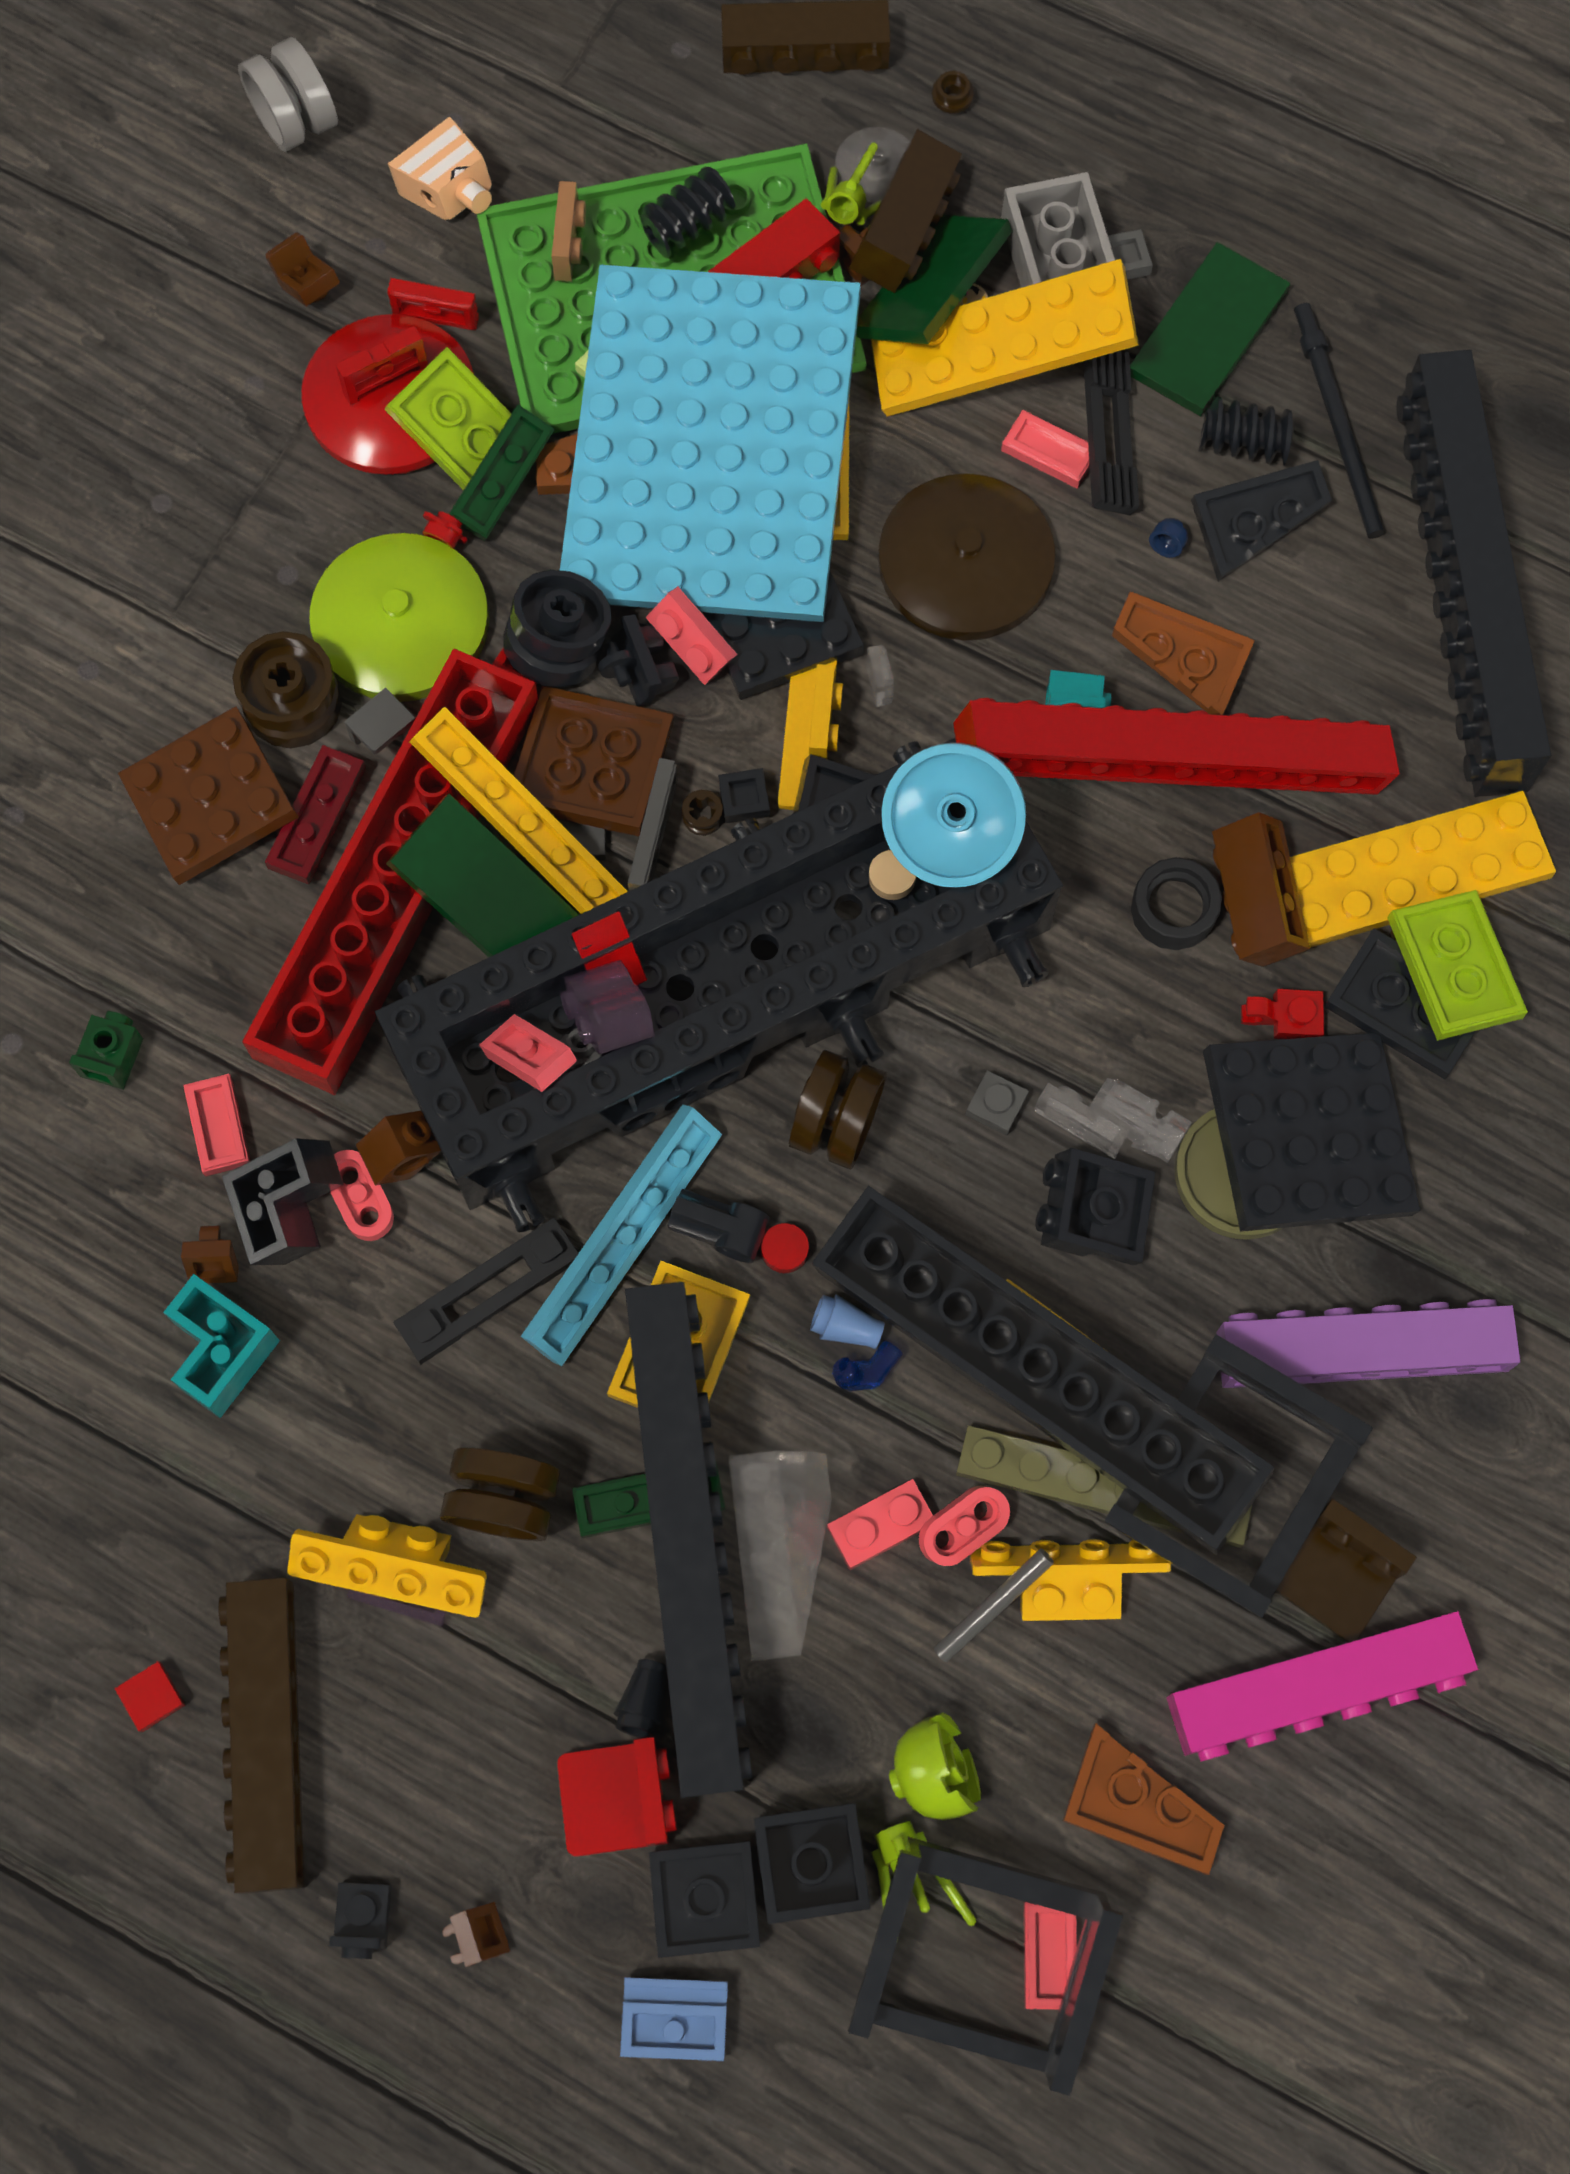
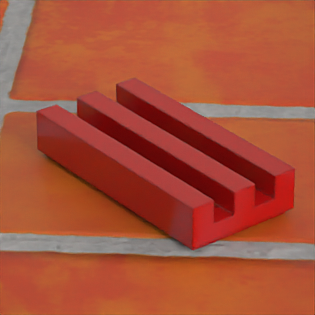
(433, 303)

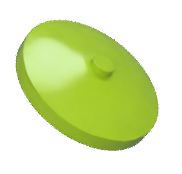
(396, 613)

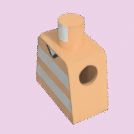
(443, 173)

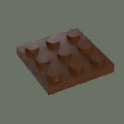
(593, 758)
(207, 795)

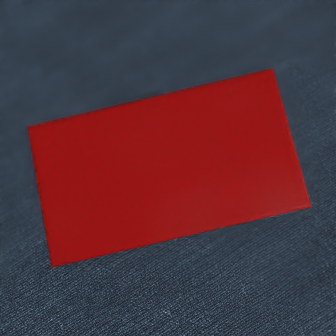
(603, 935)

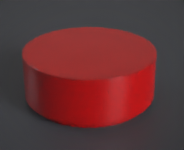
(785, 1248)

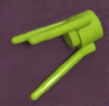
(847, 199)
(890, 1843)

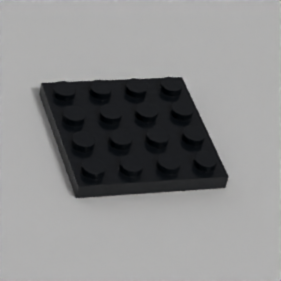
(1310, 1131)

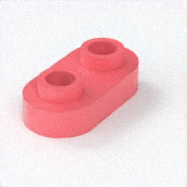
(361, 1197)
(963, 1528)

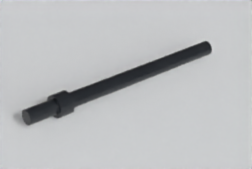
(1315, 348)

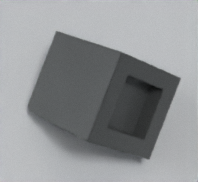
(379, 722)

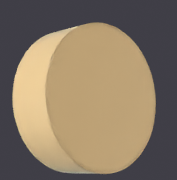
(889, 877)

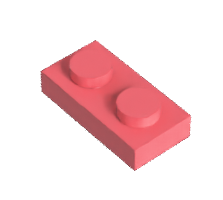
(691, 635)
(528, 1052)
(880, 1524)

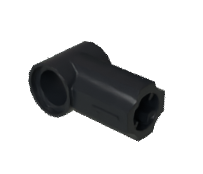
(731, 1229)

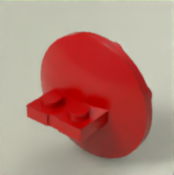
(357, 377)

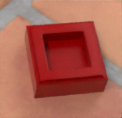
(150, 1696)

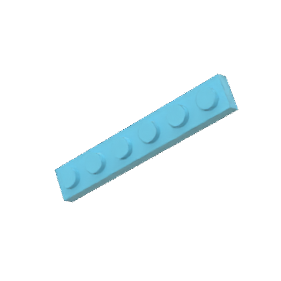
(621, 1235)

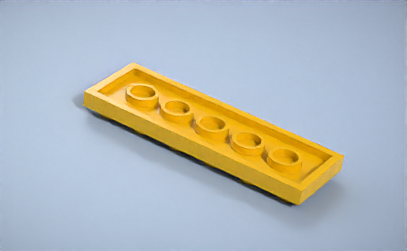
(1010, 338)
(1472, 848)

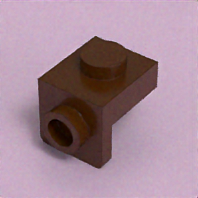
(300, 271)

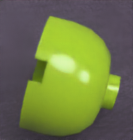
(934, 1771)

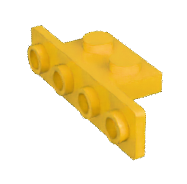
(808, 725)
(389, 1563)
(1079, 1584)

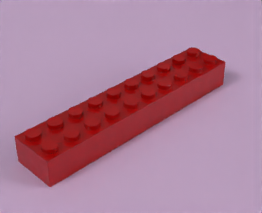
(367, 911)

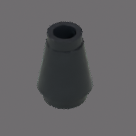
(643, 1700)

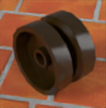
(287, 689)
(831, 1107)
(500, 1494)

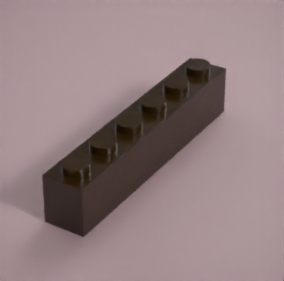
(263, 1736)

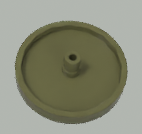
(1205, 1182)

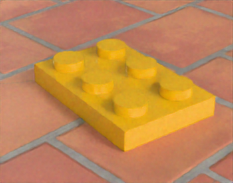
(719, 1318)

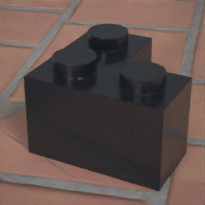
(273, 1195)

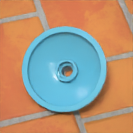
(934, 842)

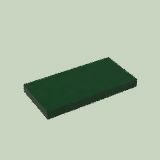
(946, 273)
(1208, 329)
(476, 880)

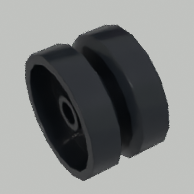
(556, 628)

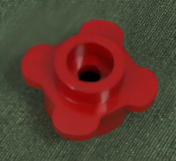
(444, 528)

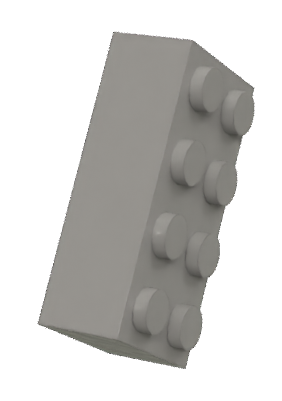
(1055, 228)

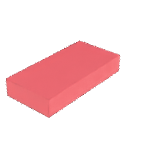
(1048, 449)
(216, 1124)
(1048, 1955)

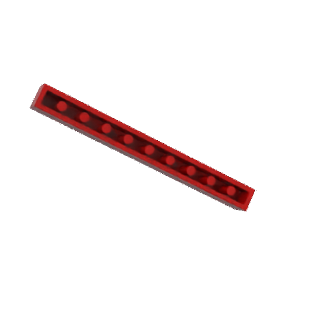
(1181, 747)

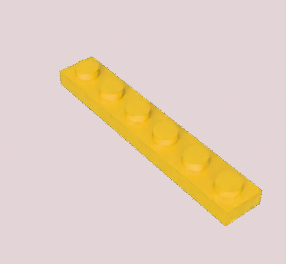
(515, 813)

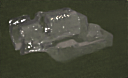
(1114, 1117)

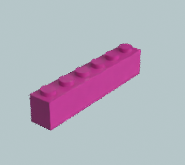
(1322, 1684)

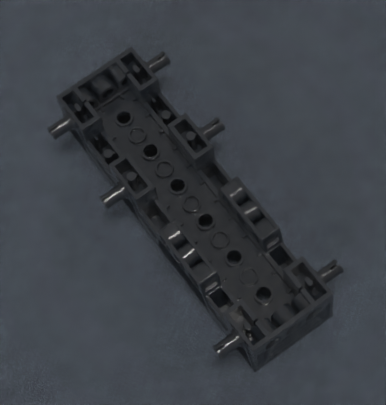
(701, 930)

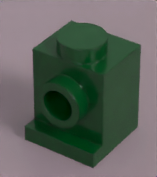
(108, 1064)

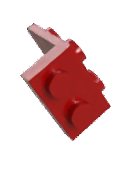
(615, 1798)

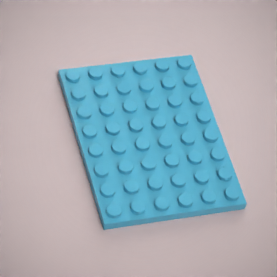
(712, 440)

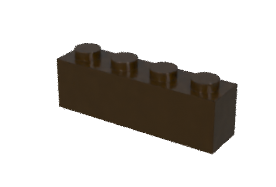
(805, 36)
(906, 211)

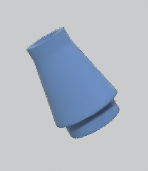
(845, 1323)

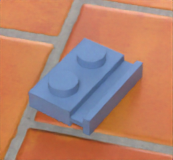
(674, 2019)

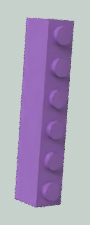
(1379, 1343)

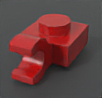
(1291, 1012)

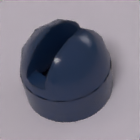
(1172, 542)

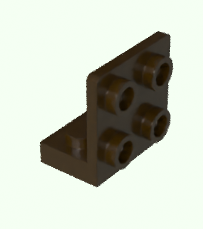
(1343, 1571)

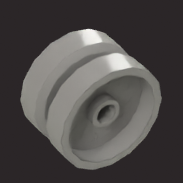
(288, 94)

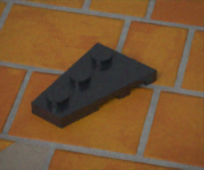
(1257, 512)

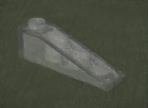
(781, 1531)

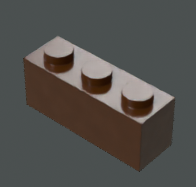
(1260, 890)

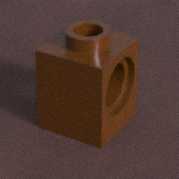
(398, 1147)

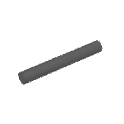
(993, 1605)

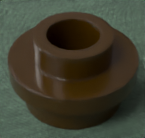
(952, 83)

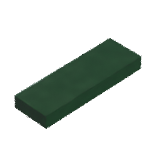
(501, 472)
(619, 1504)

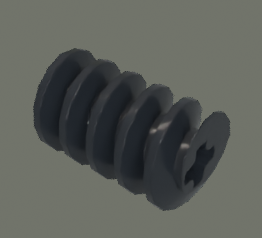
(685, 208)
(1247, 430)

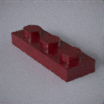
(320, 810)

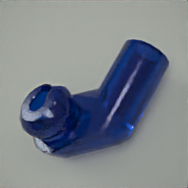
(867, 1373)

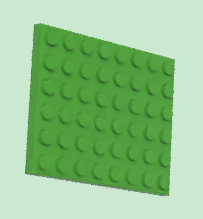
(551, 320)

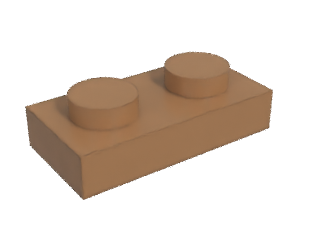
(566, 246)

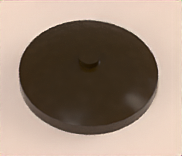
(966, 556)

